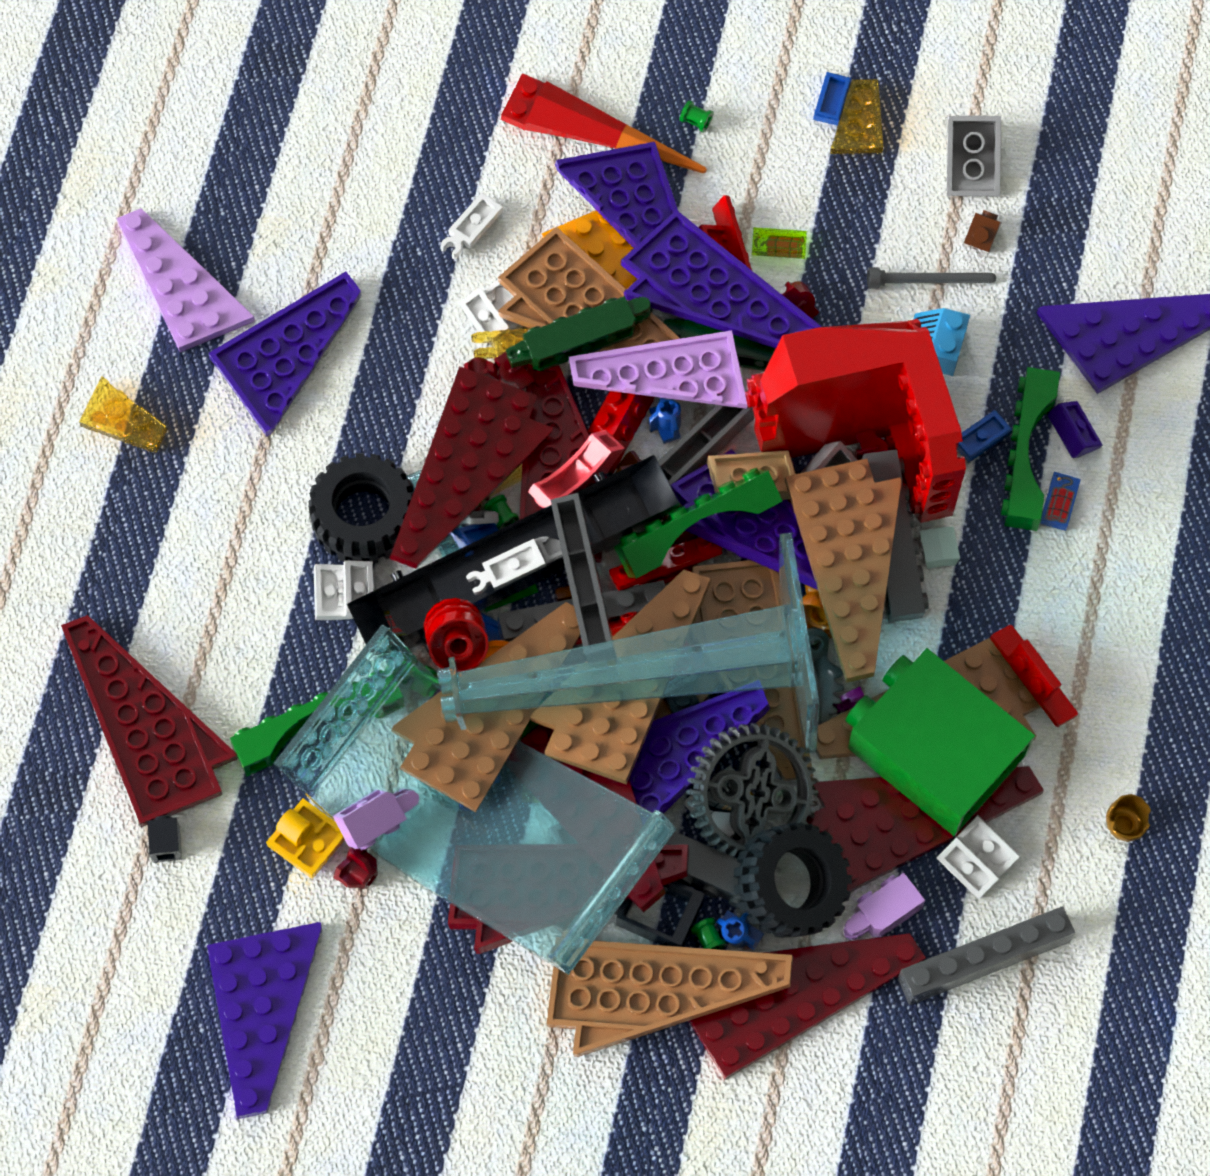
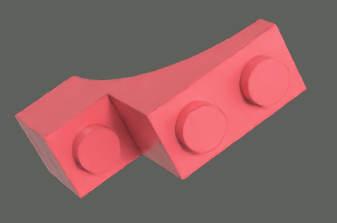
(594, 456)

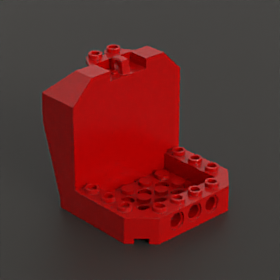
(859, 379)

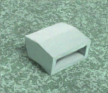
(940, 547)

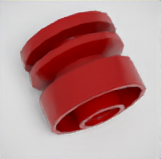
(456, 631)

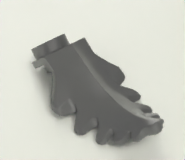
(825, 674)

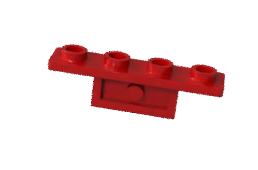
(727, 230)
(621, 417)
(676, 560)
(1034, 674)

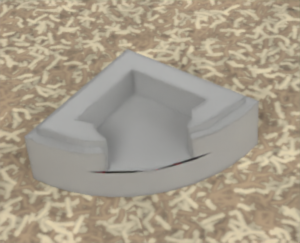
(482, 517)
(549, 549)

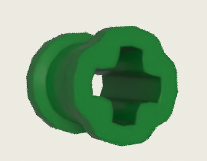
(696, 116)
(504, 512)
(708, 934)

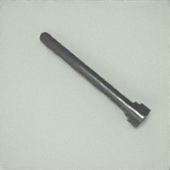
(878, 277)

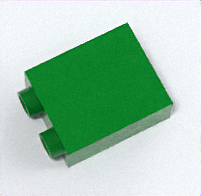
(937, 739)

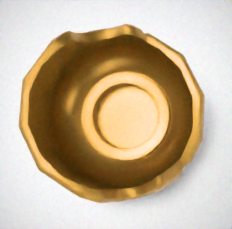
(1128, 817)

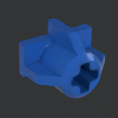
(666, 419)
(739, 931)

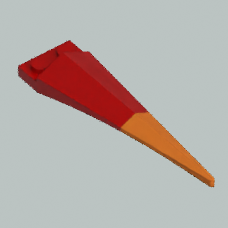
(555, 112)

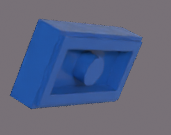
(983, 436)

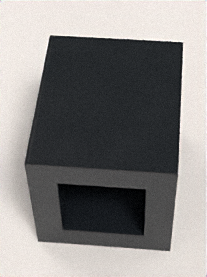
(164, 839)

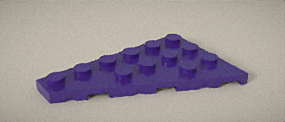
(623, 187)
(1125, 335)
(278, 354)
(678, 738)
(257, 1000)

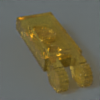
(499, 340)

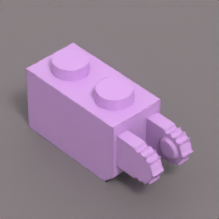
(374, 815)
(884, 909)

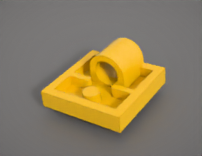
(306, 838)

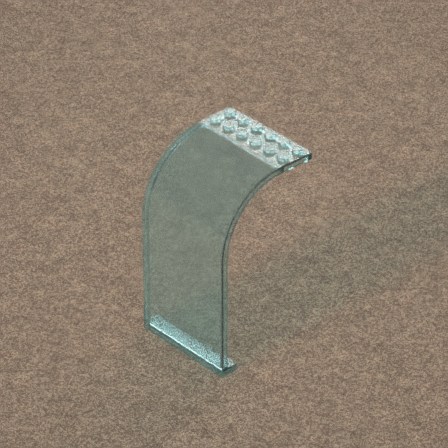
(537, 858)

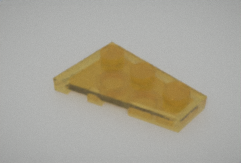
(860, 121)
(118, 417)

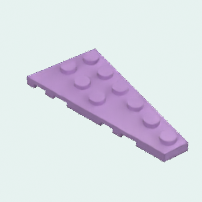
(185, 293)
(679, 369)

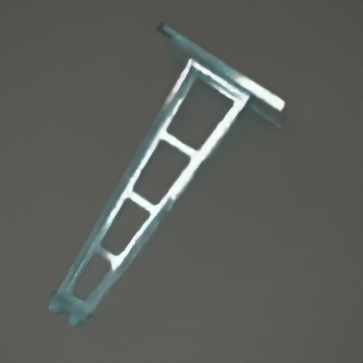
(706, 657)

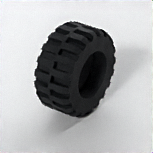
(353, 477)
(826, 874)

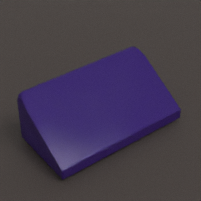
(1074, 429)

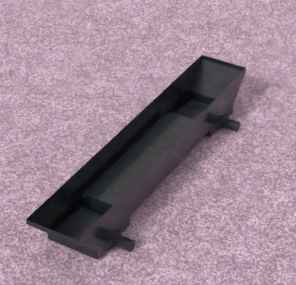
(611, 508)

